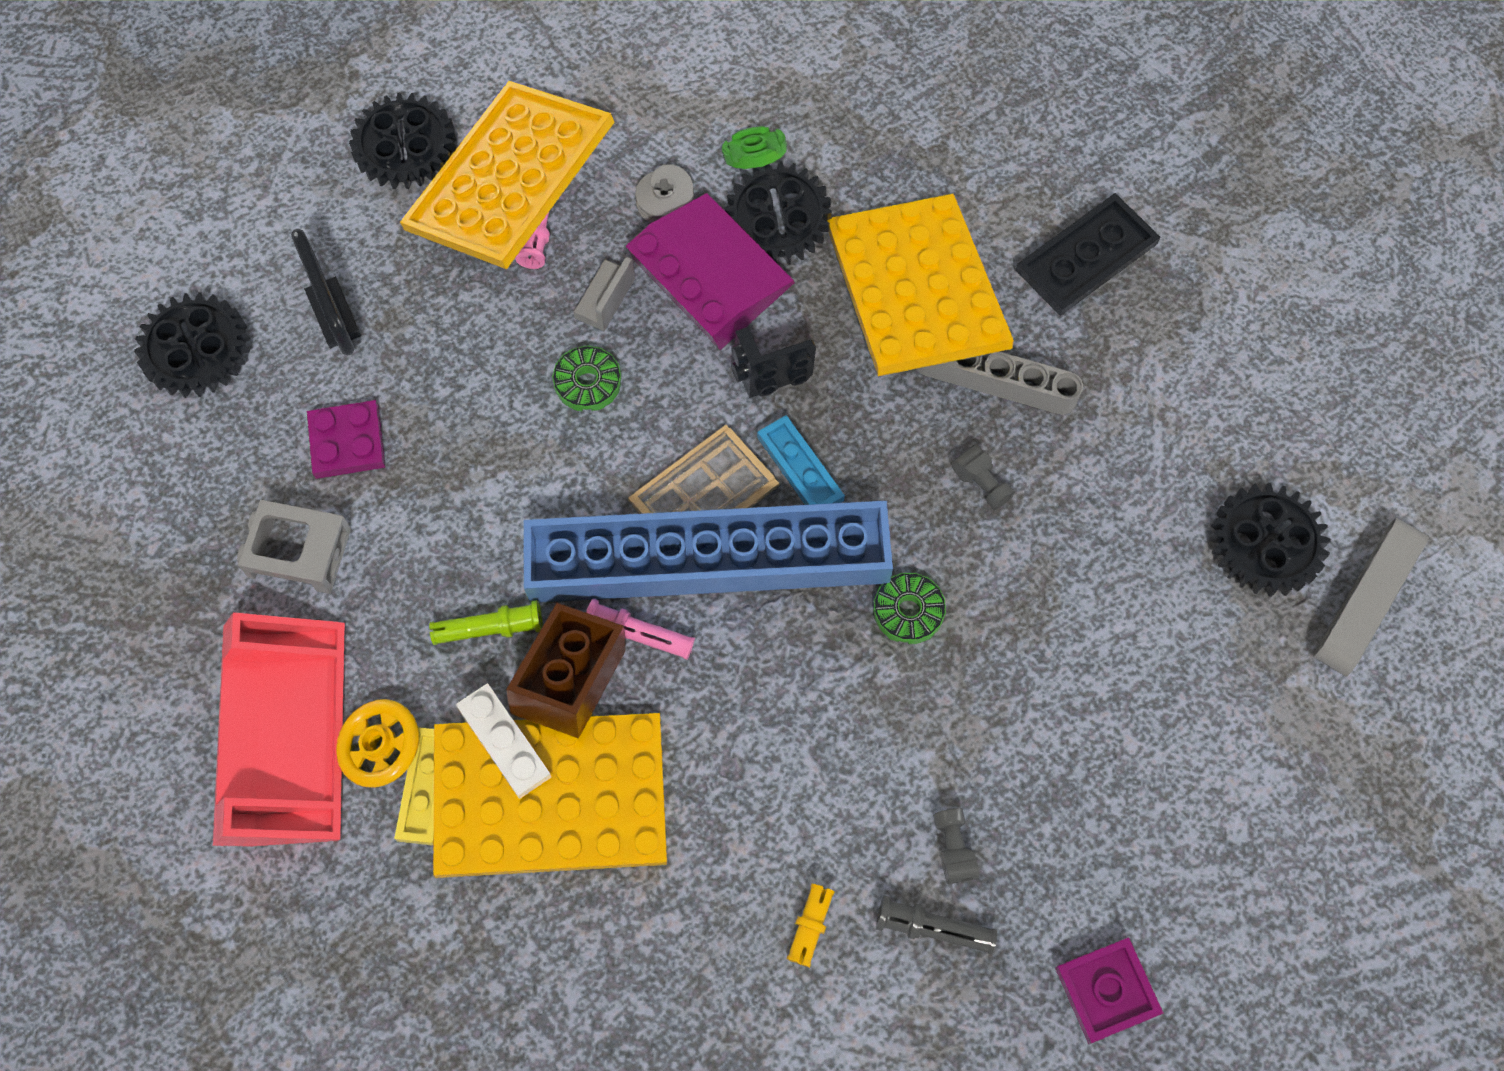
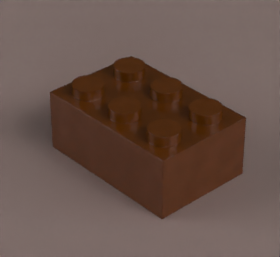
(566, 670)

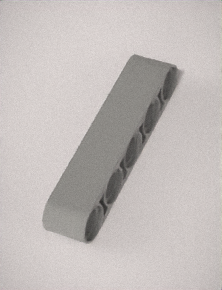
(1012, 384)
(1371, 597)

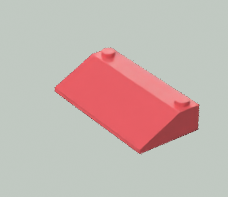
(279, 731)

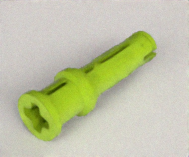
(503, 622)

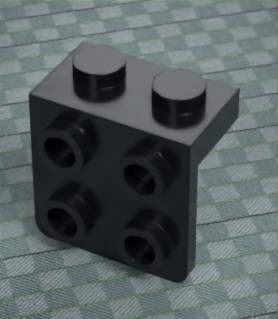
(773, 370)

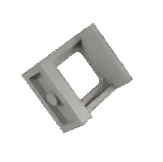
(320, 554)

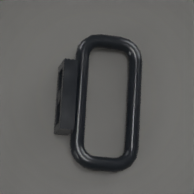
(326, 299)

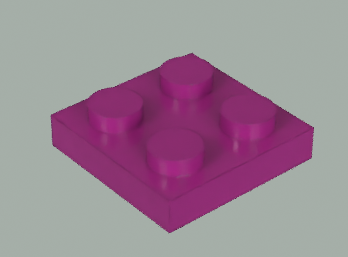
(345, 439)
(1108, 990)

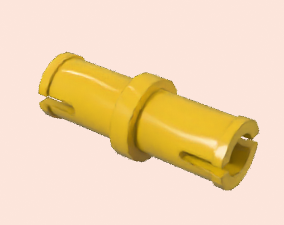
(810, 925)

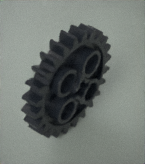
(379, 135)
(807, 207)
(162, 357)
(1294, 562)

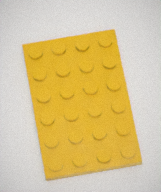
(507, 173)
(918, 285)
(591, 813)

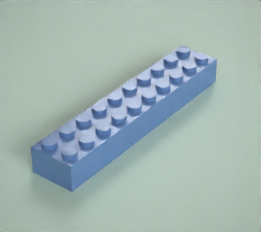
(707, 551)

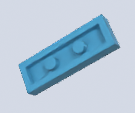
(799, 463)

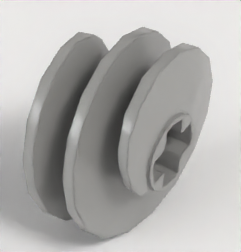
(663, 192)

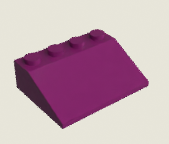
(709, 268)

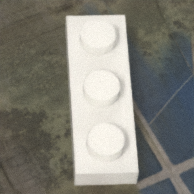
(503, 741)

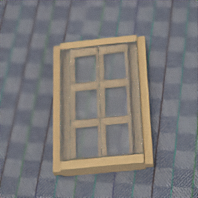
(709, 477)

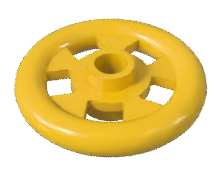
(357, 725)

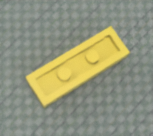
(417, 804)

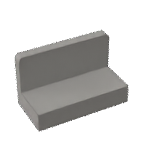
(605, 293)

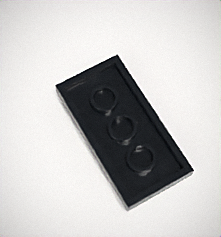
(1087, 254)

